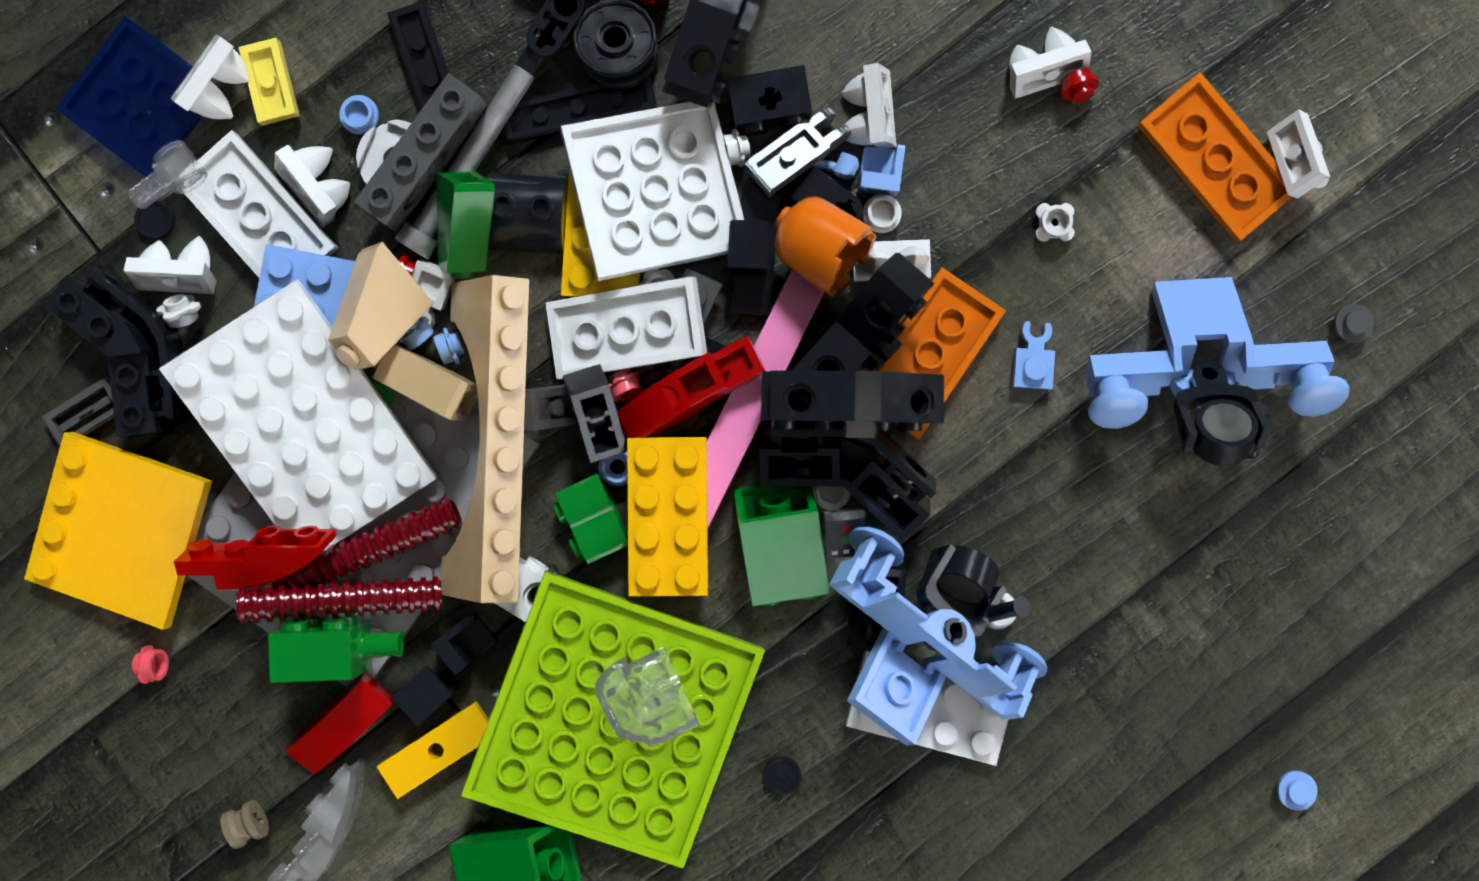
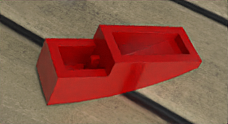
(340, 723)

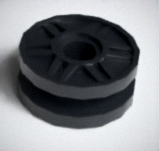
(611, 23)

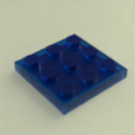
(128, 95)

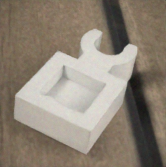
(435, 284)

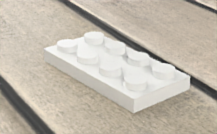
(252, 205)
(627, 327)
(954, 726)

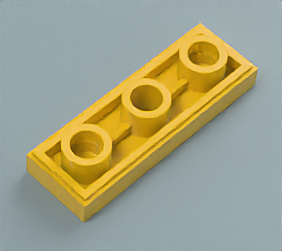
(419, 760)

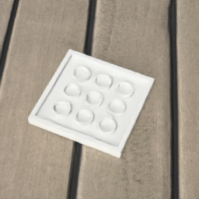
(652, 187)

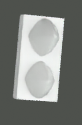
(1037, 72)
(874, 92)
(201, 94)
(1298, 154)
(299, 172)
(914, 250)
(158, 272)

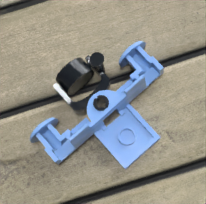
(895, 687)

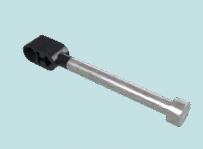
(420, 234)

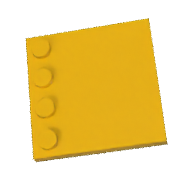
(116, 529)

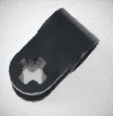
(823, 186)

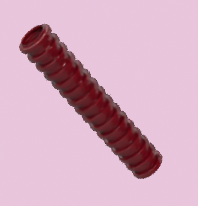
(376, 545)
(338, 599)

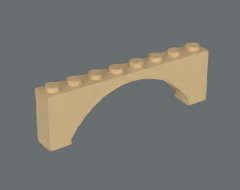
(487, 550)

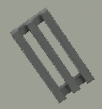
(74, 402)

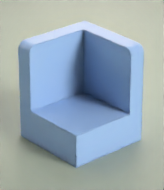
(881, 170)

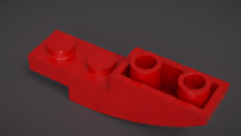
(690, 389)
(263, 559)

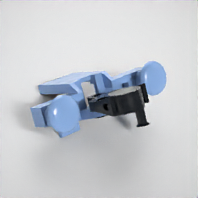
(1230, 417)

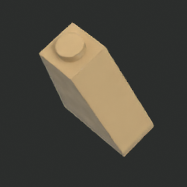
(376, 308)
(427, 383)

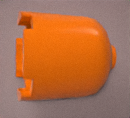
(822, 243)

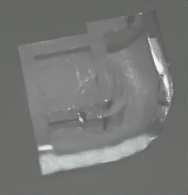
(645, 699)

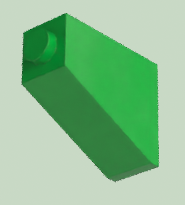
(463, 221)

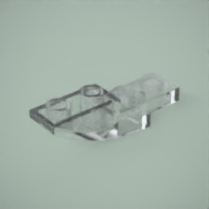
(326, 826)

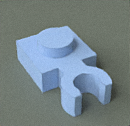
(1033, 365)

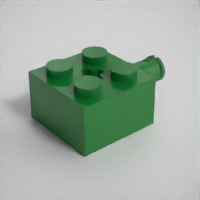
(328, 649)

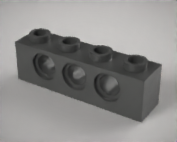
(422, 152)

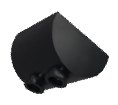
(528, 212)

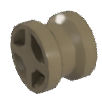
(244, 824)

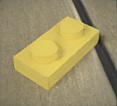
(269, 81)

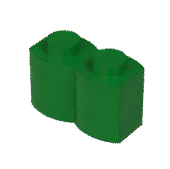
(592, 519)

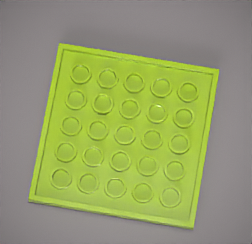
(554, 750)

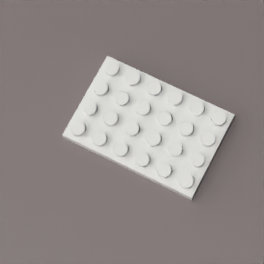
(297, 420)

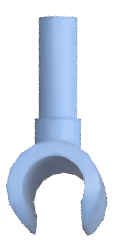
(844, 168)

